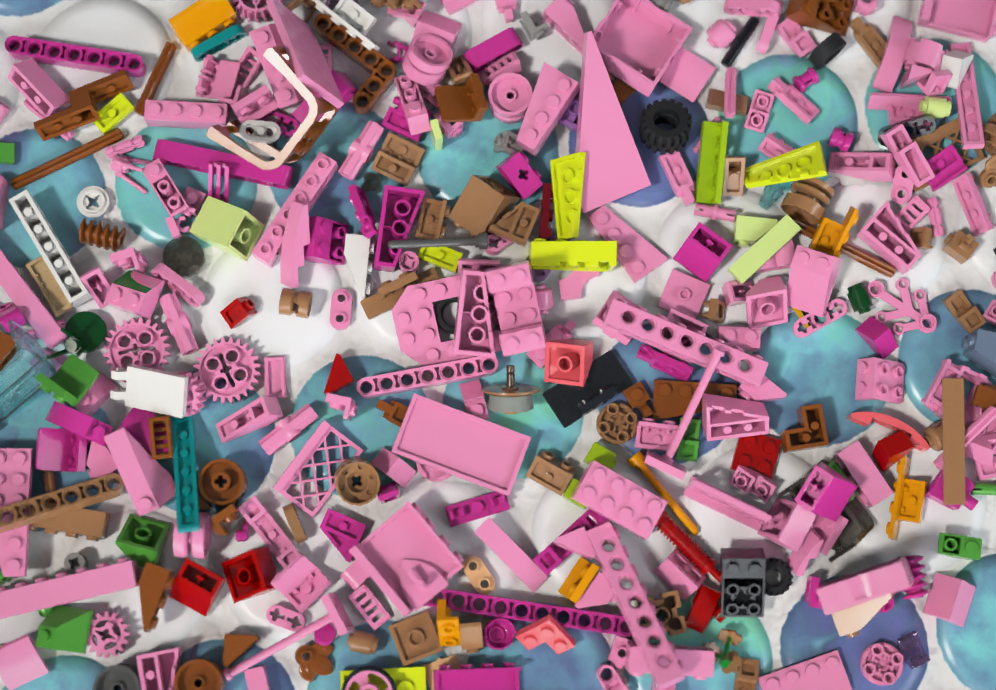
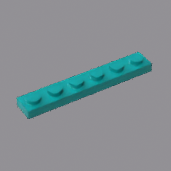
(185, 474)

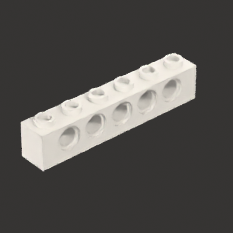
(50, 248)

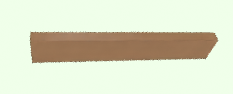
(953, 441)

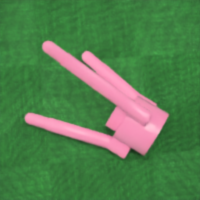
(123, 165)

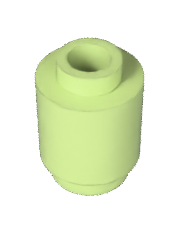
(935, 106)

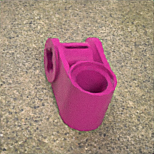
(10, 311)

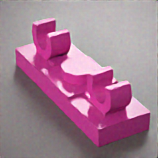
(476, 508)

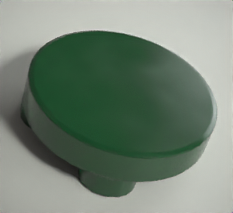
(89, 328)

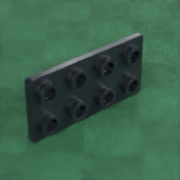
(603, 382)

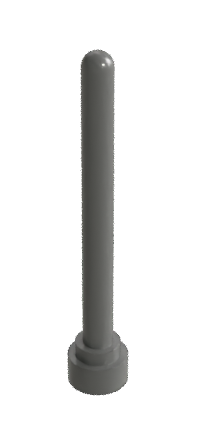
(477, 241)

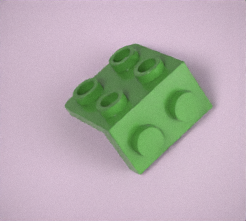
(70, 380)

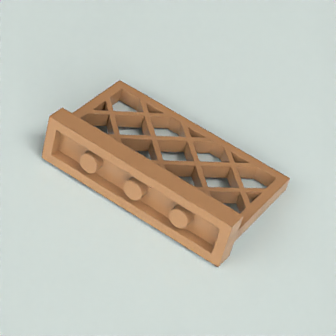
(943, 132)

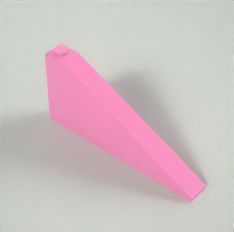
(612, 157)

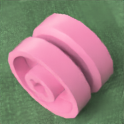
(427, 59)
(499, 94)
(195, 542)

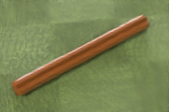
(67, 159)
(852, 252)

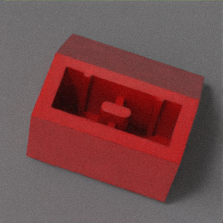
(196, 586)

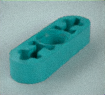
(218, 42)

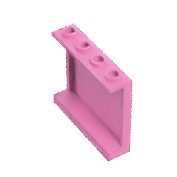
(960, 17)
(399, 538)

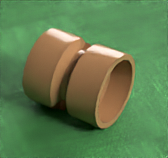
(296, 303)

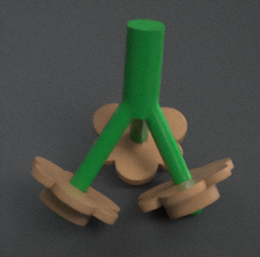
(727, 660)

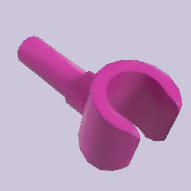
(242, 535)

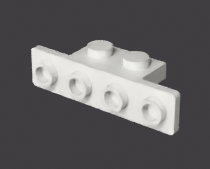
(353, 17)

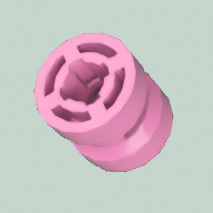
(409, 259)

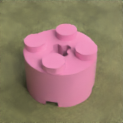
(924, 54)

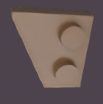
(517, 224)

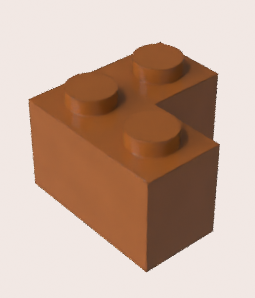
(811, 430)

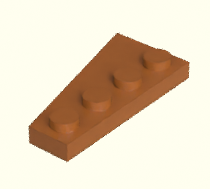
(673, 397)

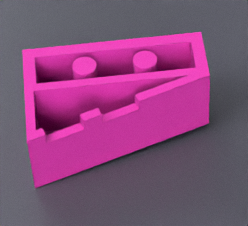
(346, 88)

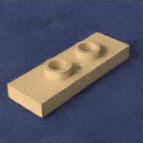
(48, 286)

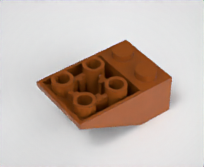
(821, 14)

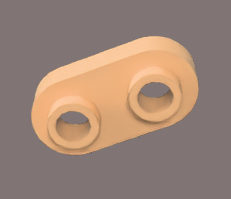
(478, 575)

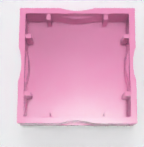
(639, 42)
(865, 585)

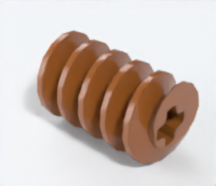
(101, 236)

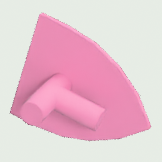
(420, 582)

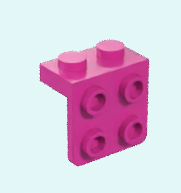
(60, 450)

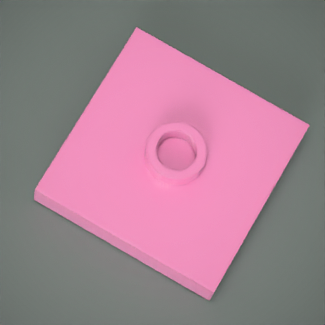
(683, 294)

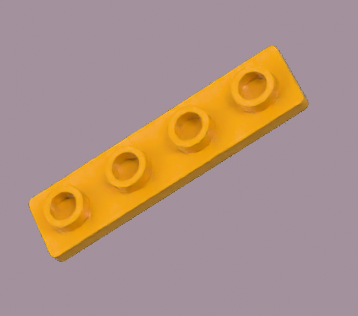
(831, 234)
(908, 499)

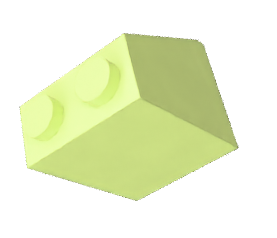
(227, 228)

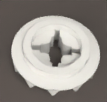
(93, 192)

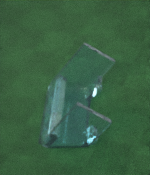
(18, 379)

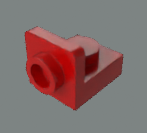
(238, 311)

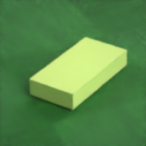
(436, 134)

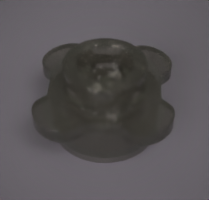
(377, 178)

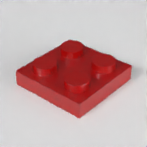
(756, 453)

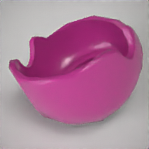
(498, 633)

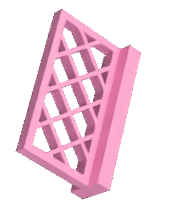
(301, 460)
(726, 504)

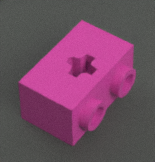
(510, 168)

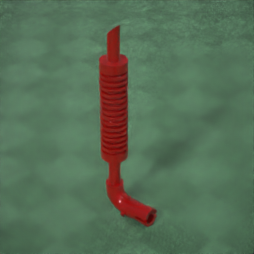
(691, 550)

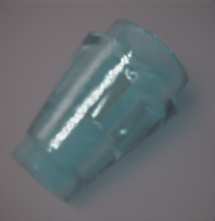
(771, 195)

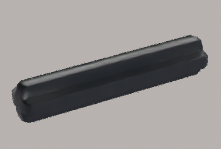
(740, 41)

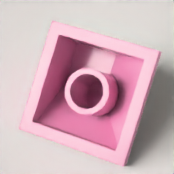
(767, 303)

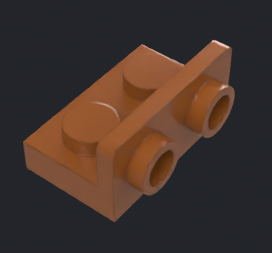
(226, 516)

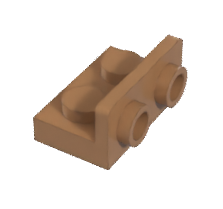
(551, 472)

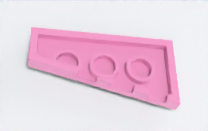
(633, 251)

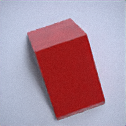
(339, 376)
(892, 449)

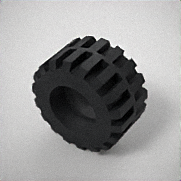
(669, 113)

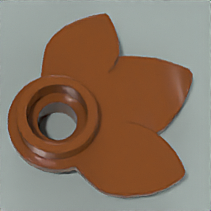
(316, 663)

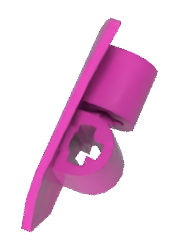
(138, 426)

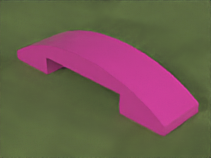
(554, 555)

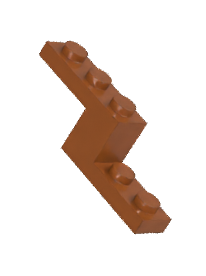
(83, 105)

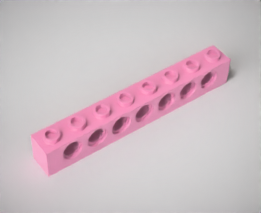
(614, 321)
(661, 675)

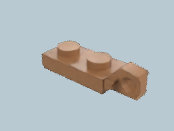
(869, 40)

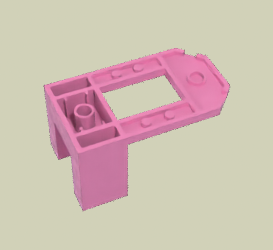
(515, 305)

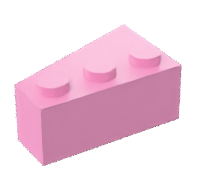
(889, 240)
(732, 417)
(159, 669)

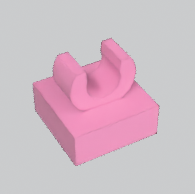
(175, 226)

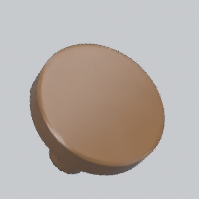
(616, 423)

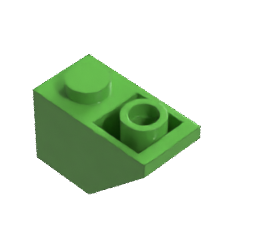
(959, 546)

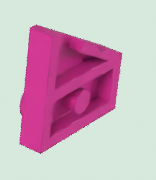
(342, 532)

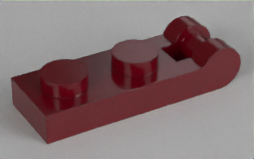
(546, 214)

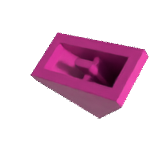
(877, 337)

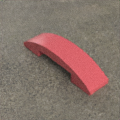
(865, 418)

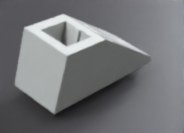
(357, 254)

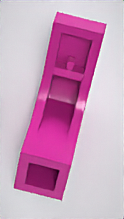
(78, 423)

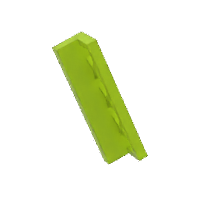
(711, 162)

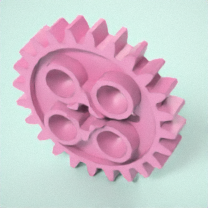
(135, 332)
(244, 362)

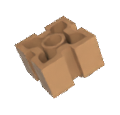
(668, 603)

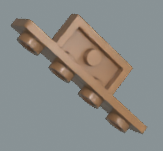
(390, 292)

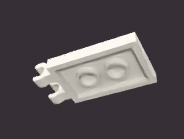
(152, 390)

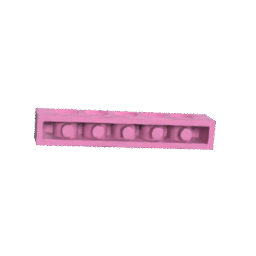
(307, 191)

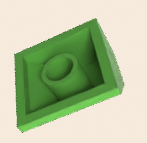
(143, 539)
(65, 629)

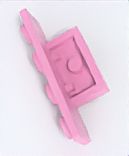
(898, 106)

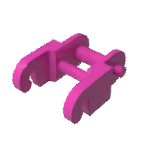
(399, 46)

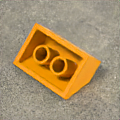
(202, 21)

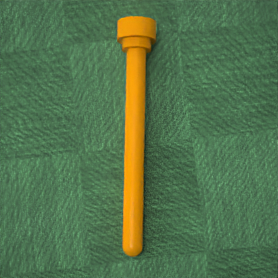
(638, 462)

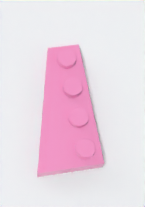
(817, 673)

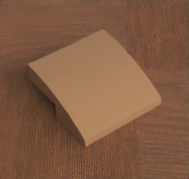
(398, 159)

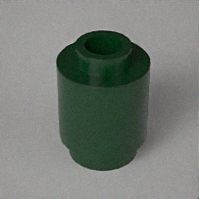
(859, 298)

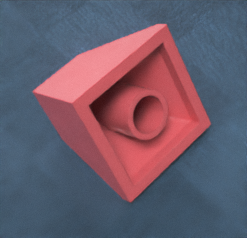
(568, 361)

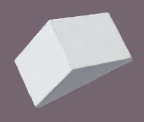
(957, 63)

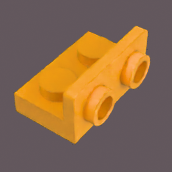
(578, 580)
(447, 626)

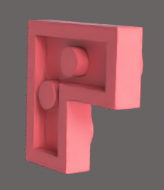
(547, 631)

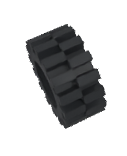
(786, 577)

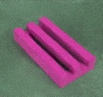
(219, 165)

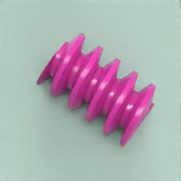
(916, 590)

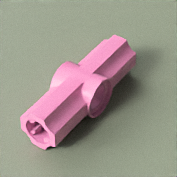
(361, 150)
(178, 323)
(288, 429)

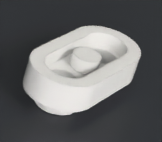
(259, 131)

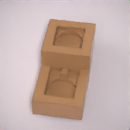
(963, 312)
(747, 675)

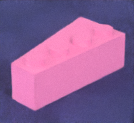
(547, 105)

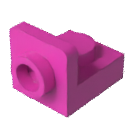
(810, 595)

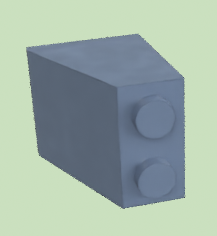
(981, 350)

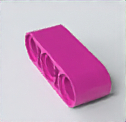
(493, 49)

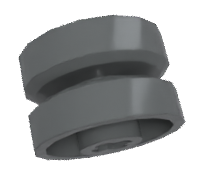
(115, 675)

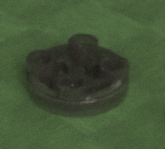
(184, 256)

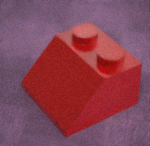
(250, 574)

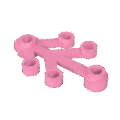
(904, 308)

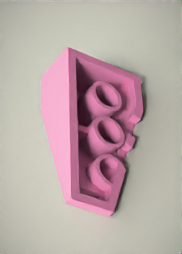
(97, 393)
(144, 478)

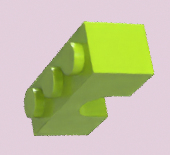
(599, 454)

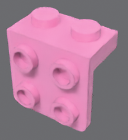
(879, 380)
(301, 582)

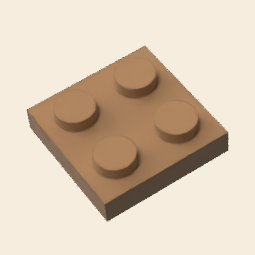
(415, 638)

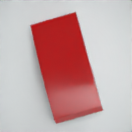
(702, 609)

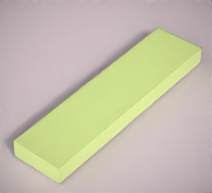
(764, 249)

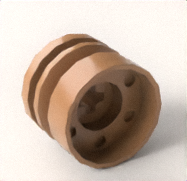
(807, 200)
(361, 492)

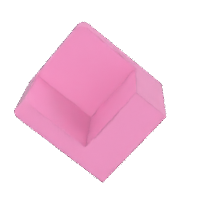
(237, 95)

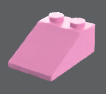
(812, 280)

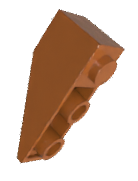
(152, 592)

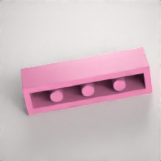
(185, 114)
(696, 660)

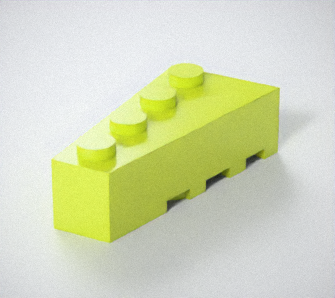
(573, 255)

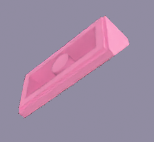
(914, 74)
(257, 678)

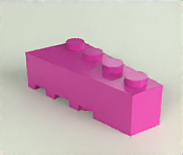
(396, 217)

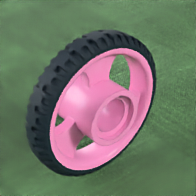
(361, 677)

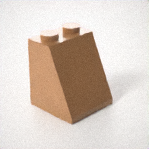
(482, 204)

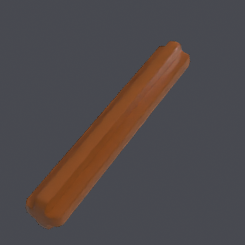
(155, 77)

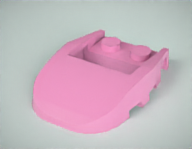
(933, 397)

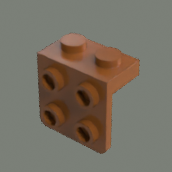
(462, 102)

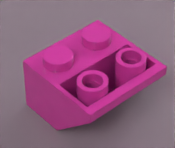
(326, 241)
(702, 252)
(826, 492)

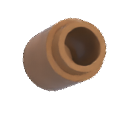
(363, 642)

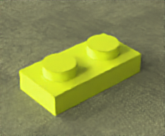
(113, 113)
(441, 257)

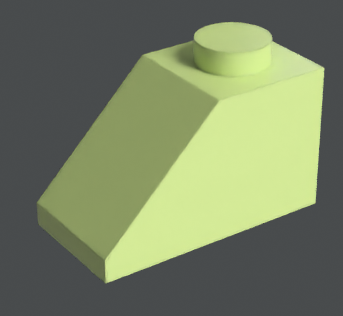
(750, 229)

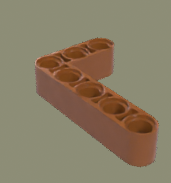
(359, 58)

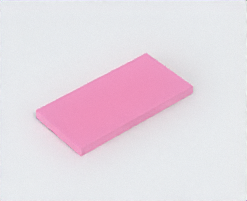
(305, 53)
(461, 444)

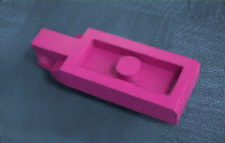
(363, 211)
(664, 363)

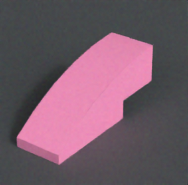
(907, 155)

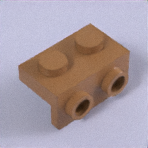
(432, 218)

